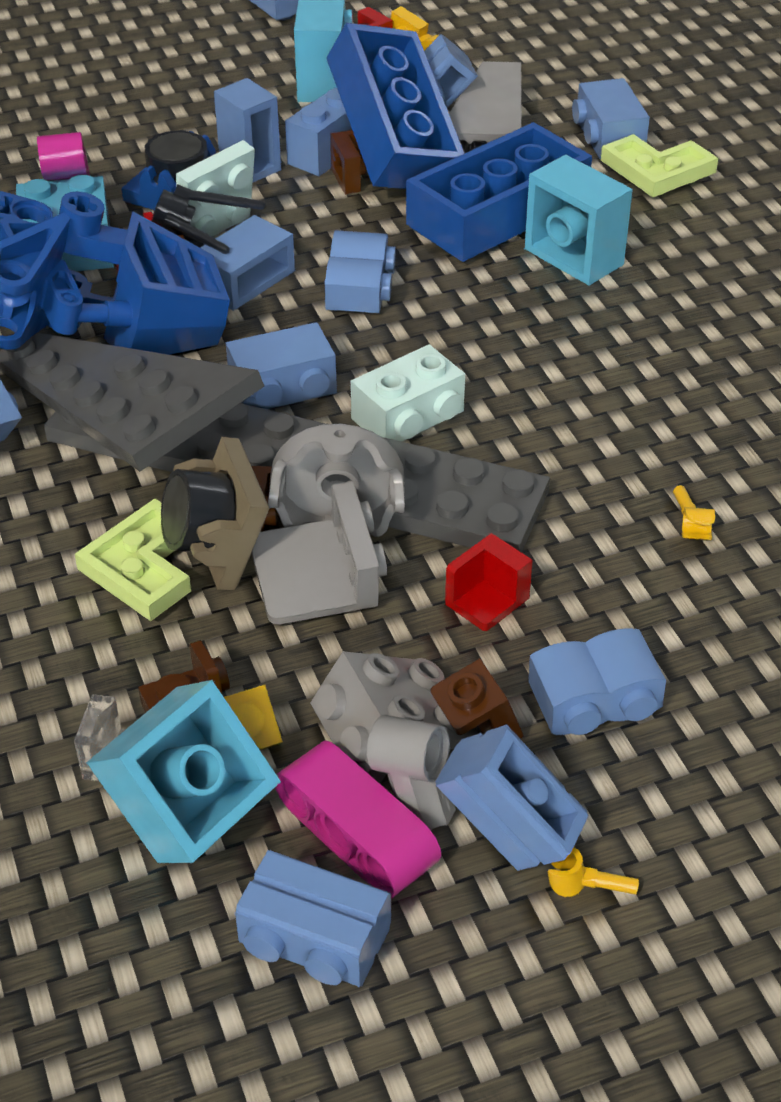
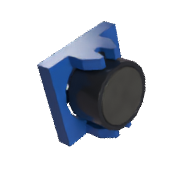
(165, 156)

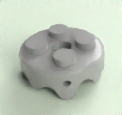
(308, 457)

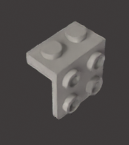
(321, 564)
(373, 686)

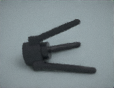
(176, 214)

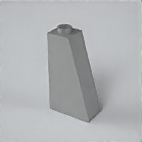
(489, 105)

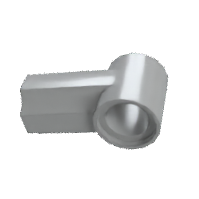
(413, 759)

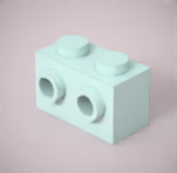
(408, 394)

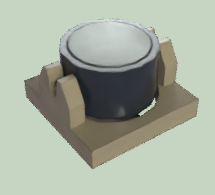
(201, 511)

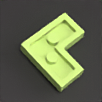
(655, 170)
(132, 563)

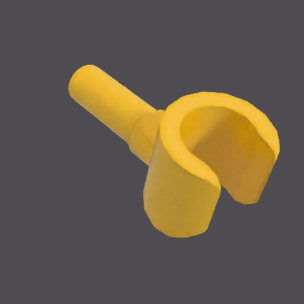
(696, 521)
(575, 876)

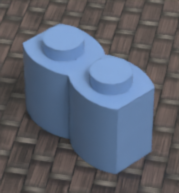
(359, 271)
(596, 681)

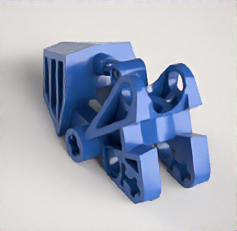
(165, 289)

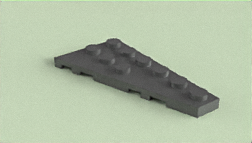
(128, 397)

